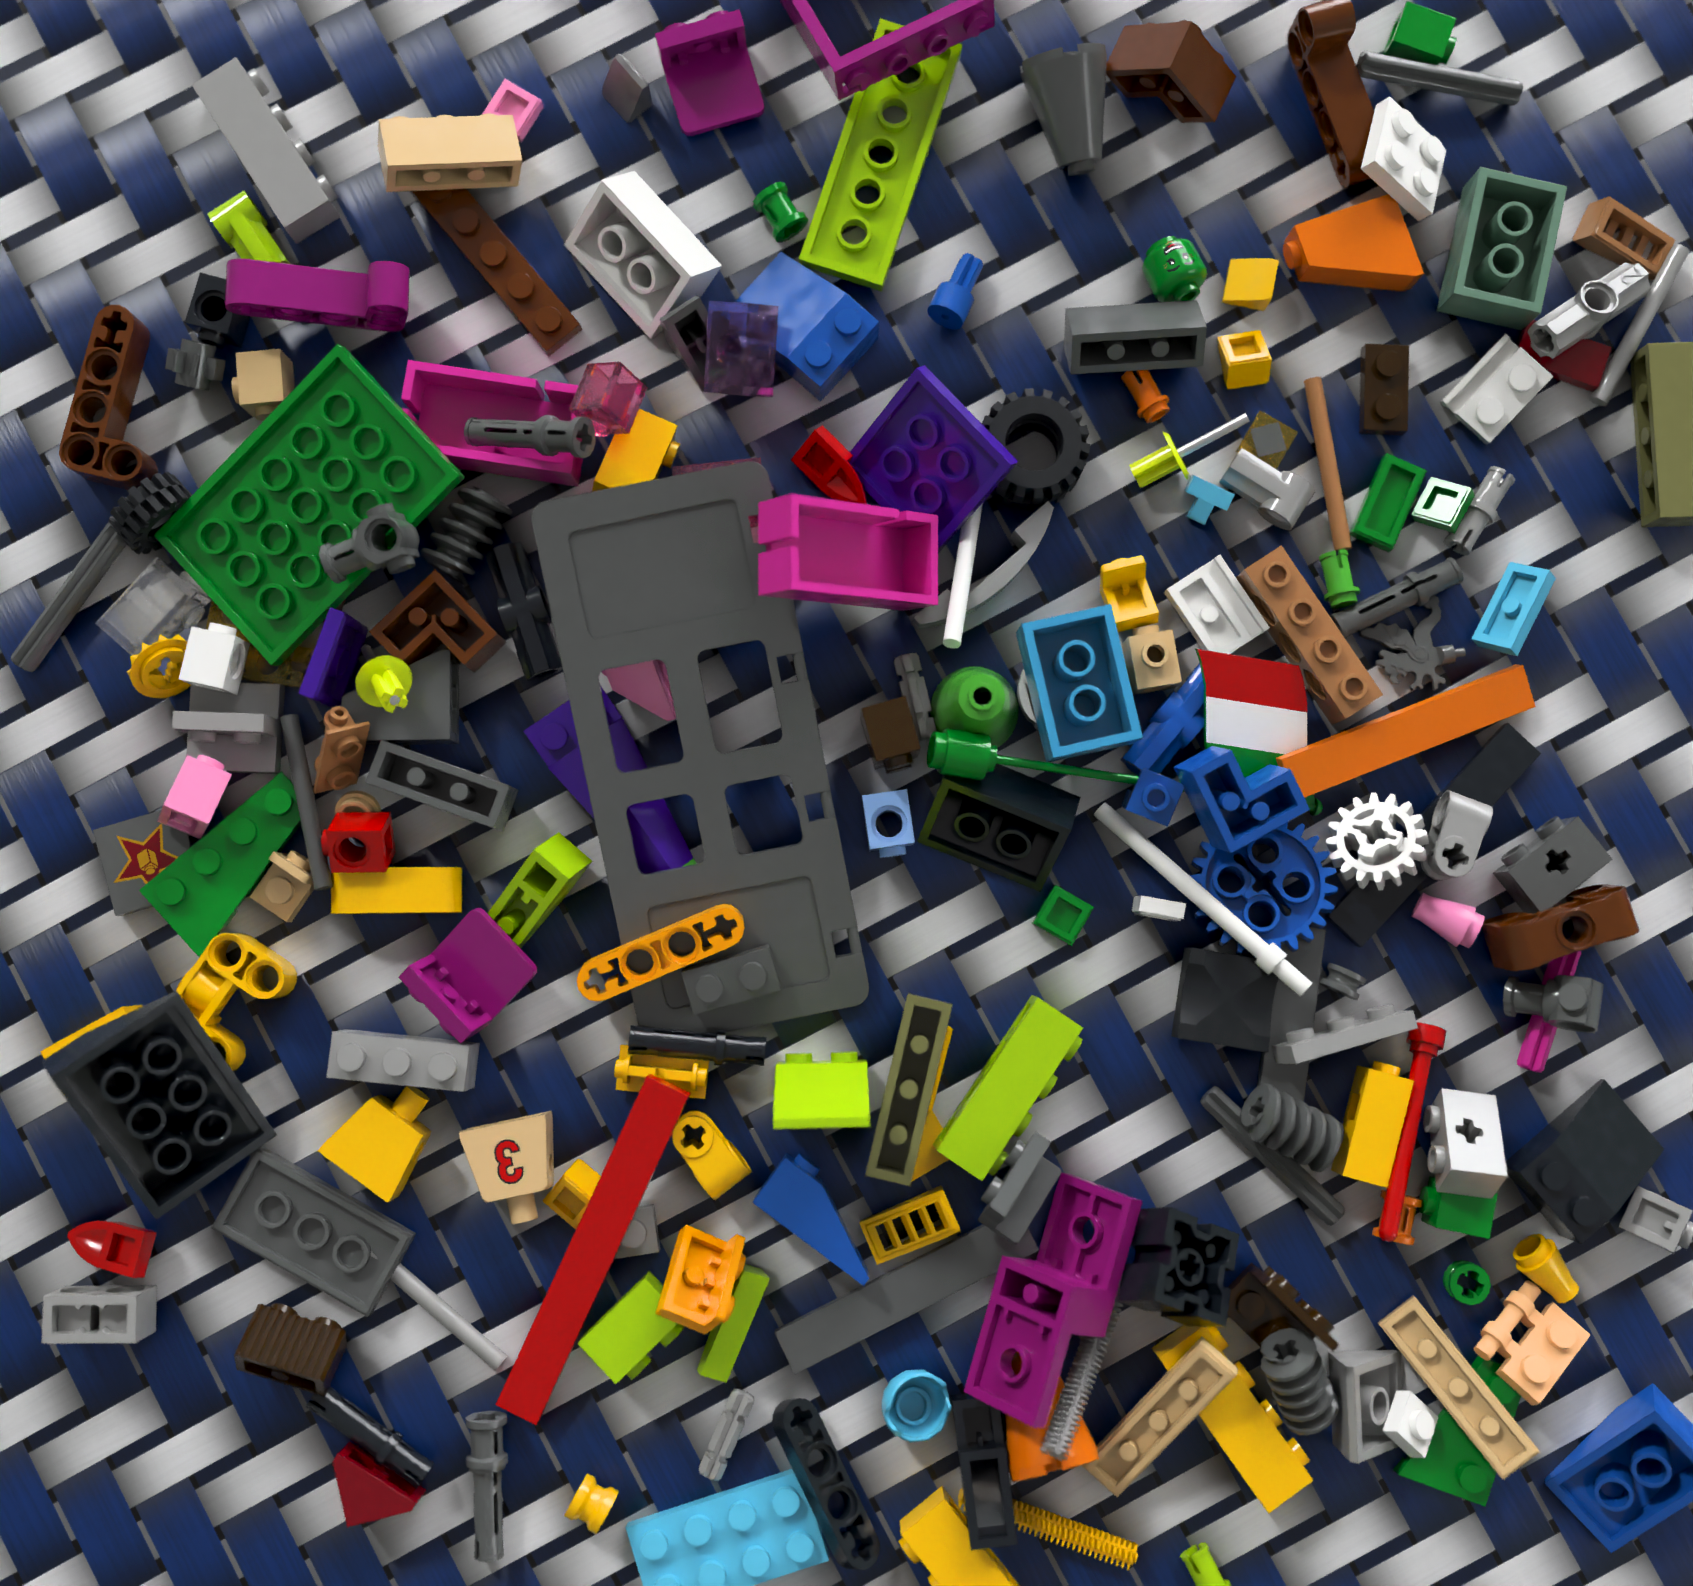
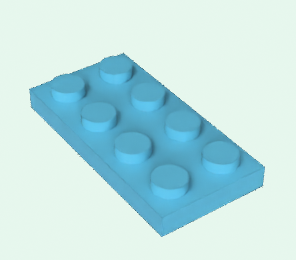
(730, 1537)

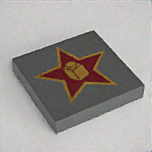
(134, 854)

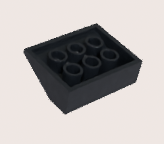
(160, 1101)

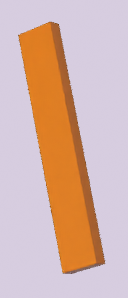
(1409, 730)

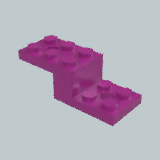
(1050, 1298)

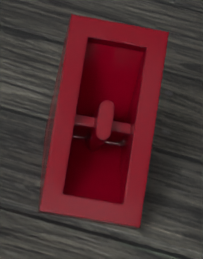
(371, 1490)

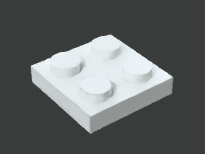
(1404, 158)

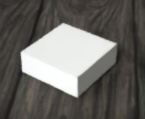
(1158, 908)

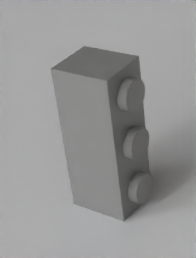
(403, 1060)

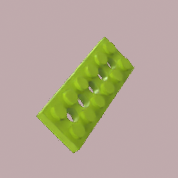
(895, 180)

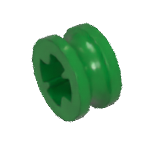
(1477, 1273)

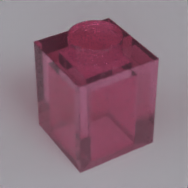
(608, 397)

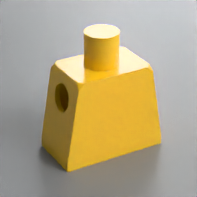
(381, 1142)

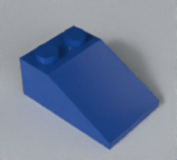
(818, 324)
(1629, 1470)

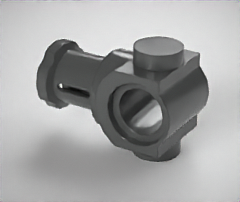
(368, 546)
(1563, 1002)

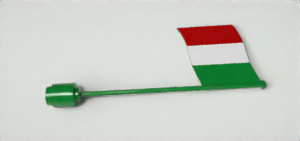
(1248, 708)

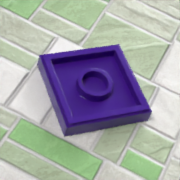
(333, 659)

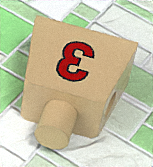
(512, 1161)

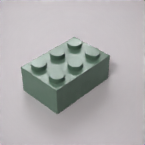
(1502, 248)

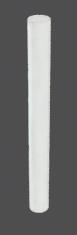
(961, 581)

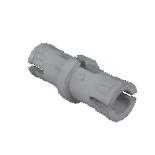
(1481, 510)

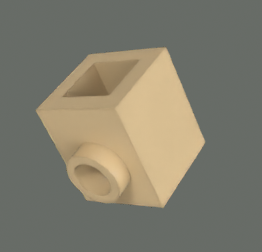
(262, 381)
(1151, 660)

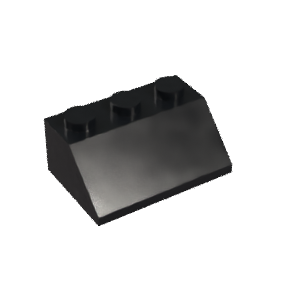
(1001, 823)

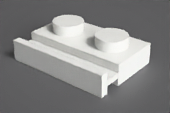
(1496, 389)
(1216, 608)

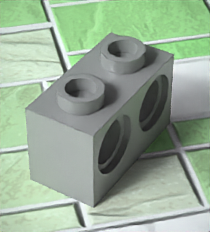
(99, 1314)

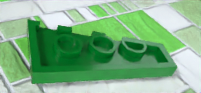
(215, 875)

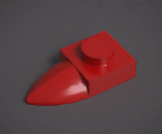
(828, 467)
(114, 1246)

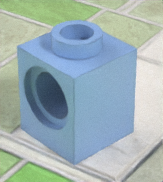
(888, 802)

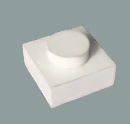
(1410, 1424)

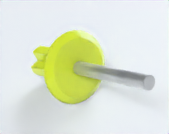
(1170, 458)
(383, 680)

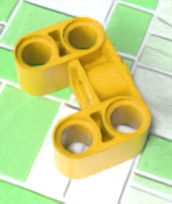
(214, 980)

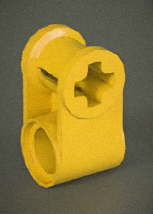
(715, 1159)

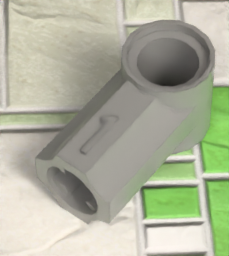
(1277, 494)

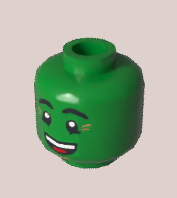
(1174, 270)

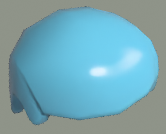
(916, 1405)

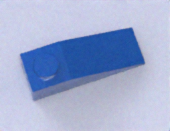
(806, 1208)

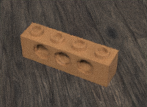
(1308, 636)

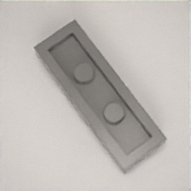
(1343, 1034)

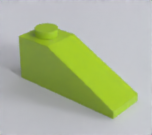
(538, 887)

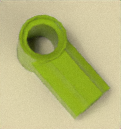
(246, 229)

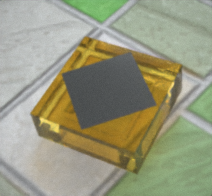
(1268, 439)

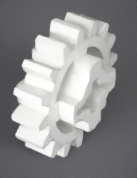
(1384, 857)

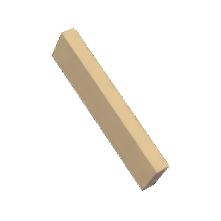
(1458, 1387)
(1161, 1416)

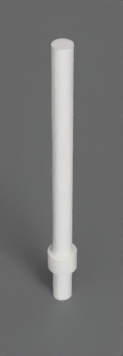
(1269, 957)

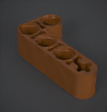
(1332, 83)
(118, 341)

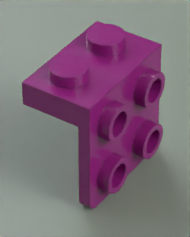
(710, 72)
(470, 975)

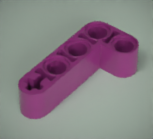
(319, 294)

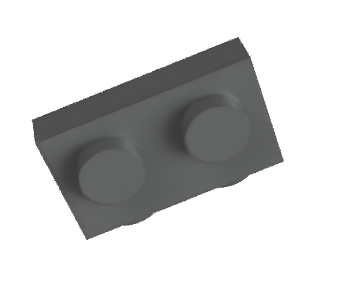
(1021, 1192)

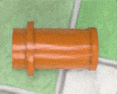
(1147, 395)

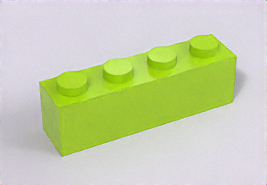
(1008, 1087)

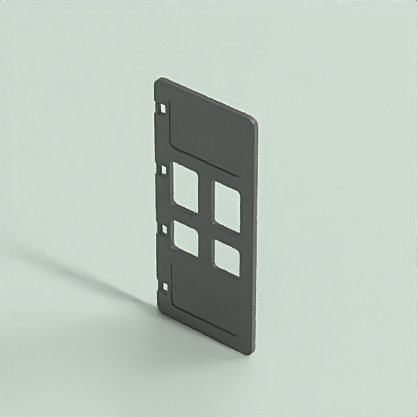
(662, 578)

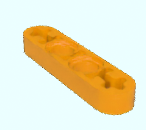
(663, 958)

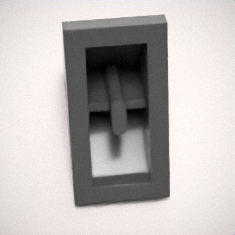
(687, 335)

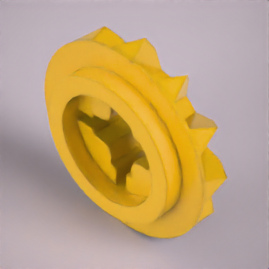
(145, 672)

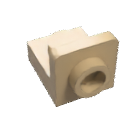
(285, 885)

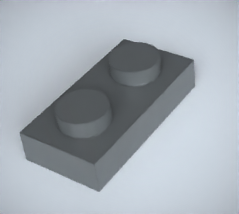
(731, 979)

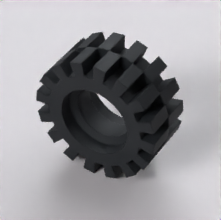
(147, 511)

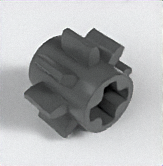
(195, 364)

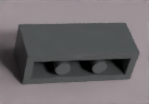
(1134, 337)
(442, 785)

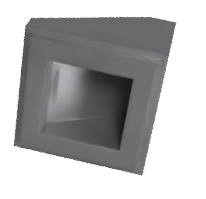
(626, 89)

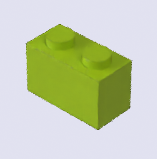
(630, 1331)

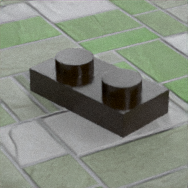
(1384, 389)

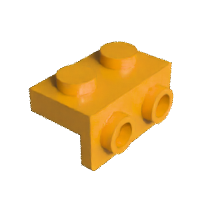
(701, 1279)

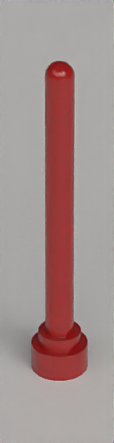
(1424, 1045)

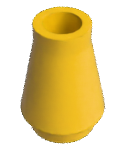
(1544, 1265)

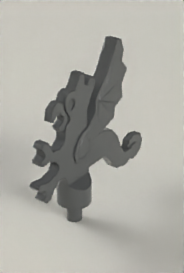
(1418, 651)

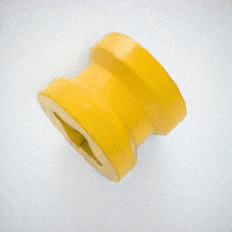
(591, 1503)

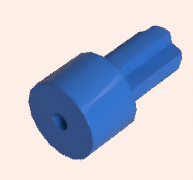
(954, 298)

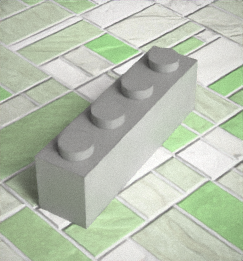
(266, 150)

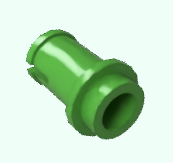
(1338, 579)

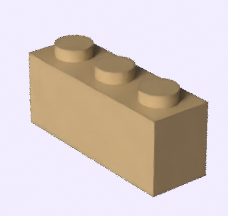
(449, 152)

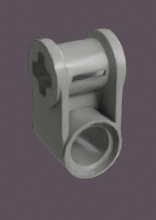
(1459, 828)

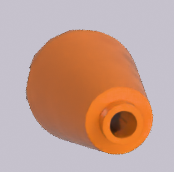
(1024, 1442)

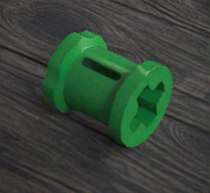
(780, 212)

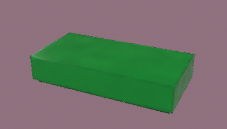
(1387, 502)

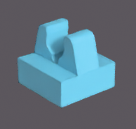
(1206, 498)

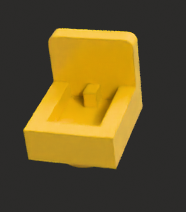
(1127, 590)

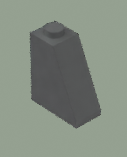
(430, 711)

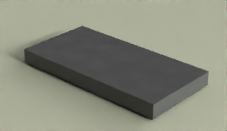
(313, 1230)

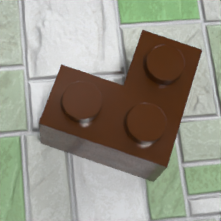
(1171, 64)
(434, 616)

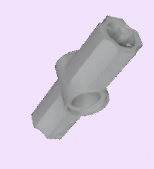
(1589, 310)

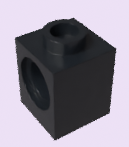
(206, 300)

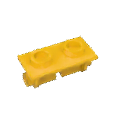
(684, 1073)

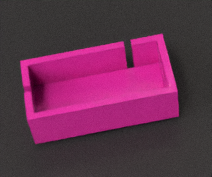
(452, 395)
(847, 553)

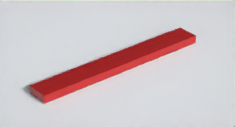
(593, 1248)

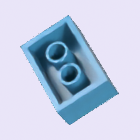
(1078, 683)

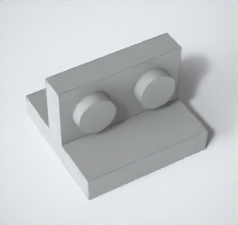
(235, 729)

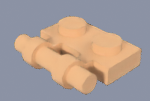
(1543, 1350)

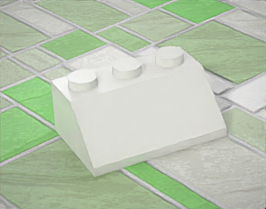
(640, 251)

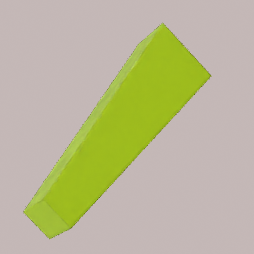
(728, 1337)

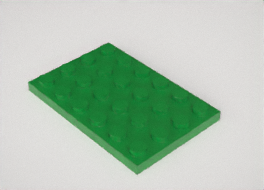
(299, 485)

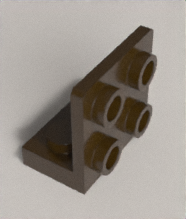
(1266, 1303)

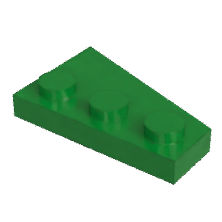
(1452, 1458)

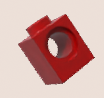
(372, 829)

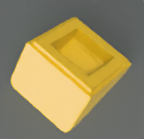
(1250, 282)
(1244, 359)
(573, 1192)

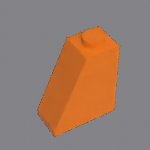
(1355, 248)

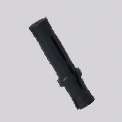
(697, 1045)
(377, 1440)

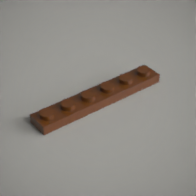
(501, 266)

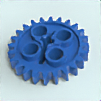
(1292, 859)

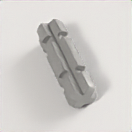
(916, 693)
(726, 1434)

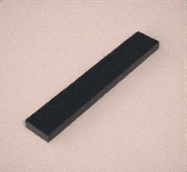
(1481, 779)

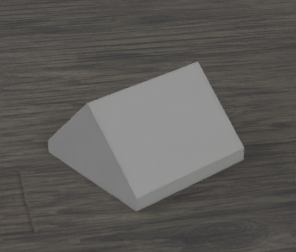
(1365, 1391)

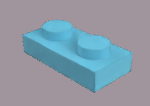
(1513, 608)

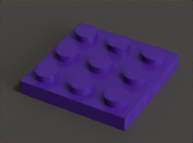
(930, 455)

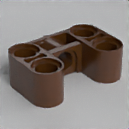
(1530, 940)

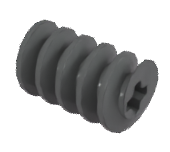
(464, 532)
(1292, 1127)
(1298, 1381)

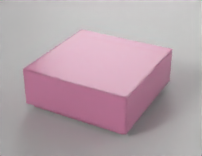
(516, 102)

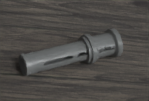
(545, 434)
(486, 1464)

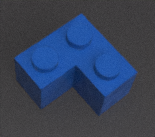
(1235, 806)

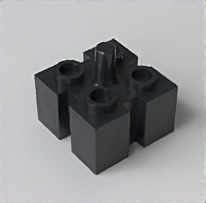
(1179, 1268)

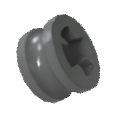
(1342, 981)

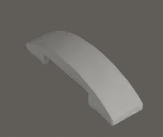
(1026, 538)

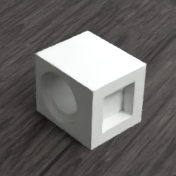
(214, 658)

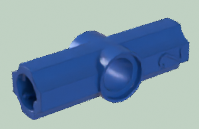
(1170, 727)

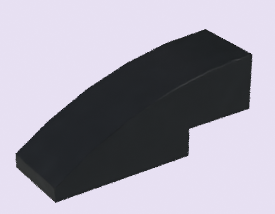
(983, 1473)

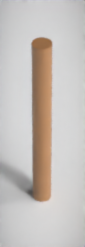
(1327, 464)

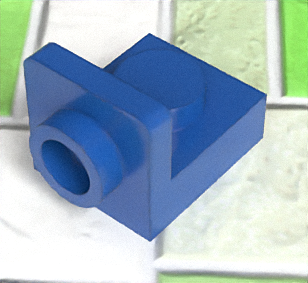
(1153, 797)

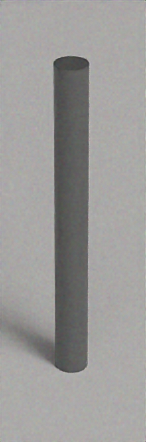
(306, 801)

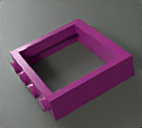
(893, 51)

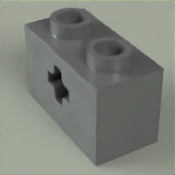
(1575, 860)

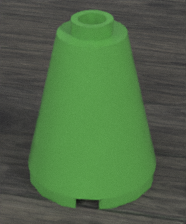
(956, 709)

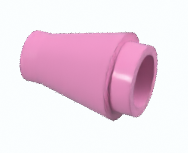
(1449, 919)

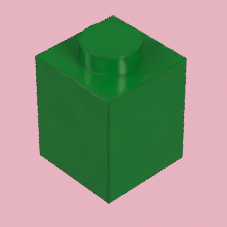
(1421, 35)
(1457, 1212)

